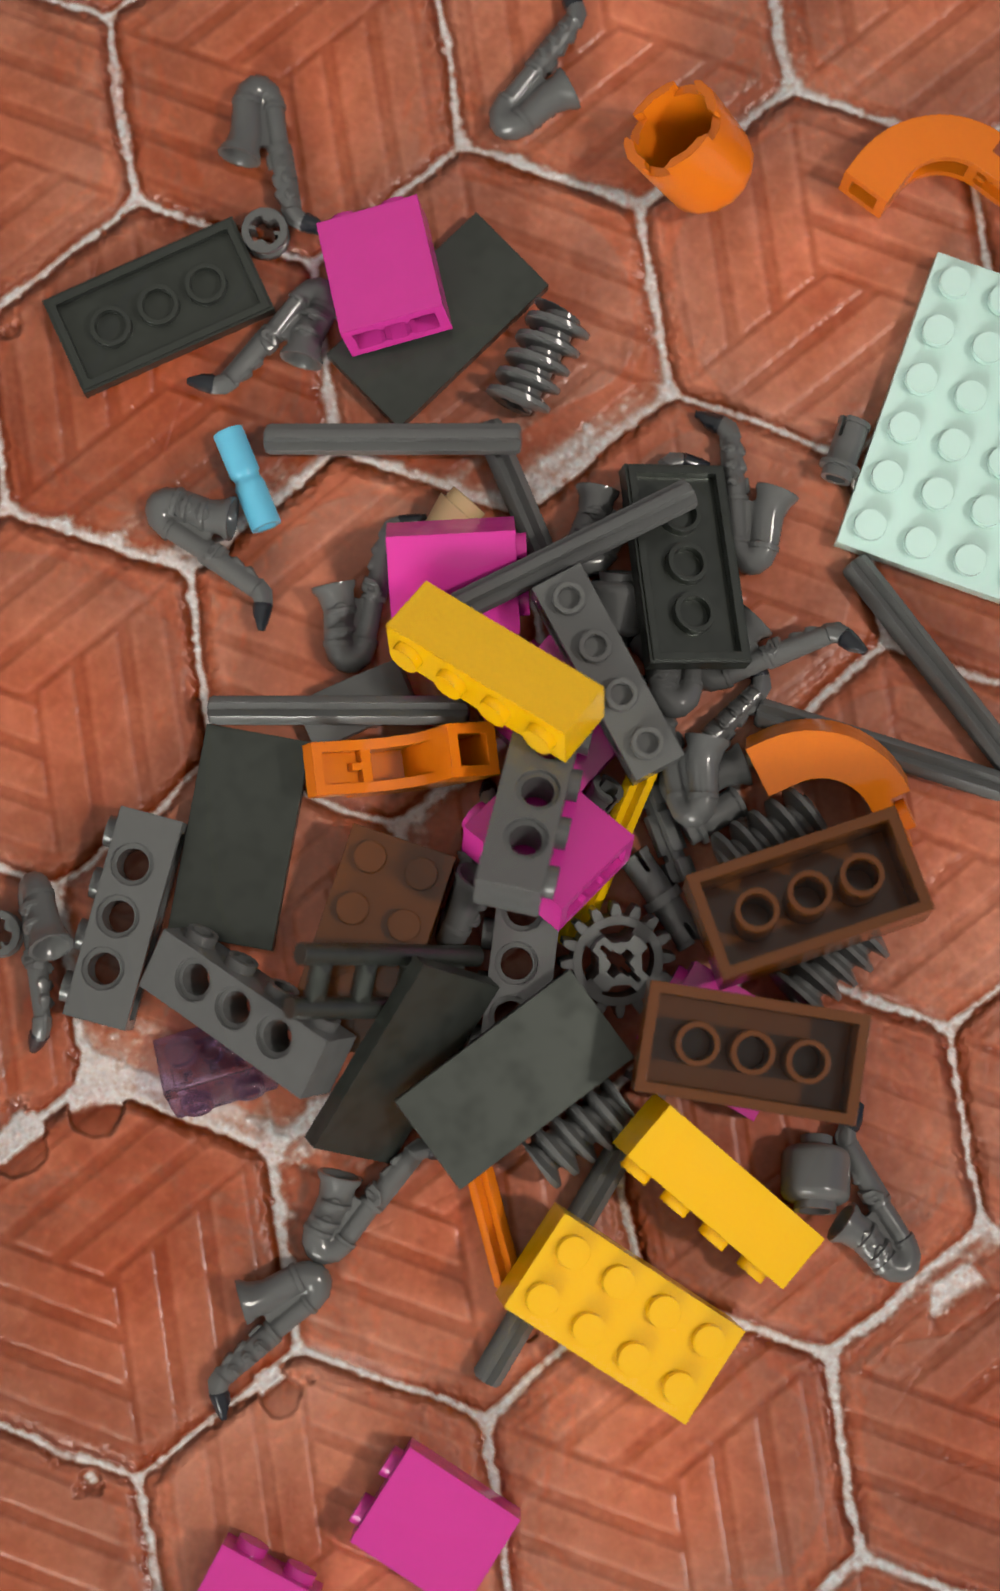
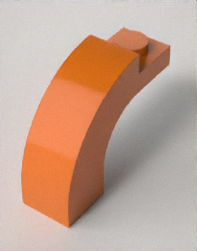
(921, 149)
(834, 751)
(403, 762)

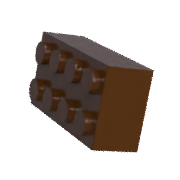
(380, 896)
(807, 897)
(751, 1052)

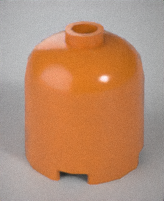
(690, 147)

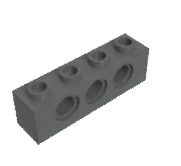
(595, 649)
(517, 880)
(502, 935)
(180, 980)
(119, 1001)

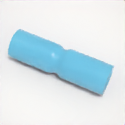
(249, 485)

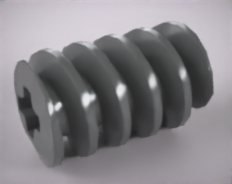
(537, 359)
(780, 825)
(819, 976)
(579, 1132)

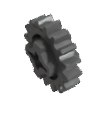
(629, 943)

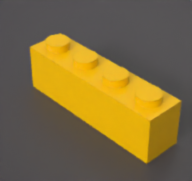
(495, 672)
(718, 1191)

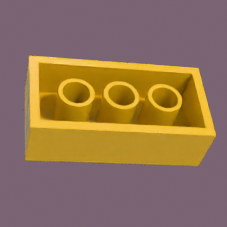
(619, 1313)

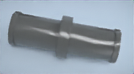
(662, 898)

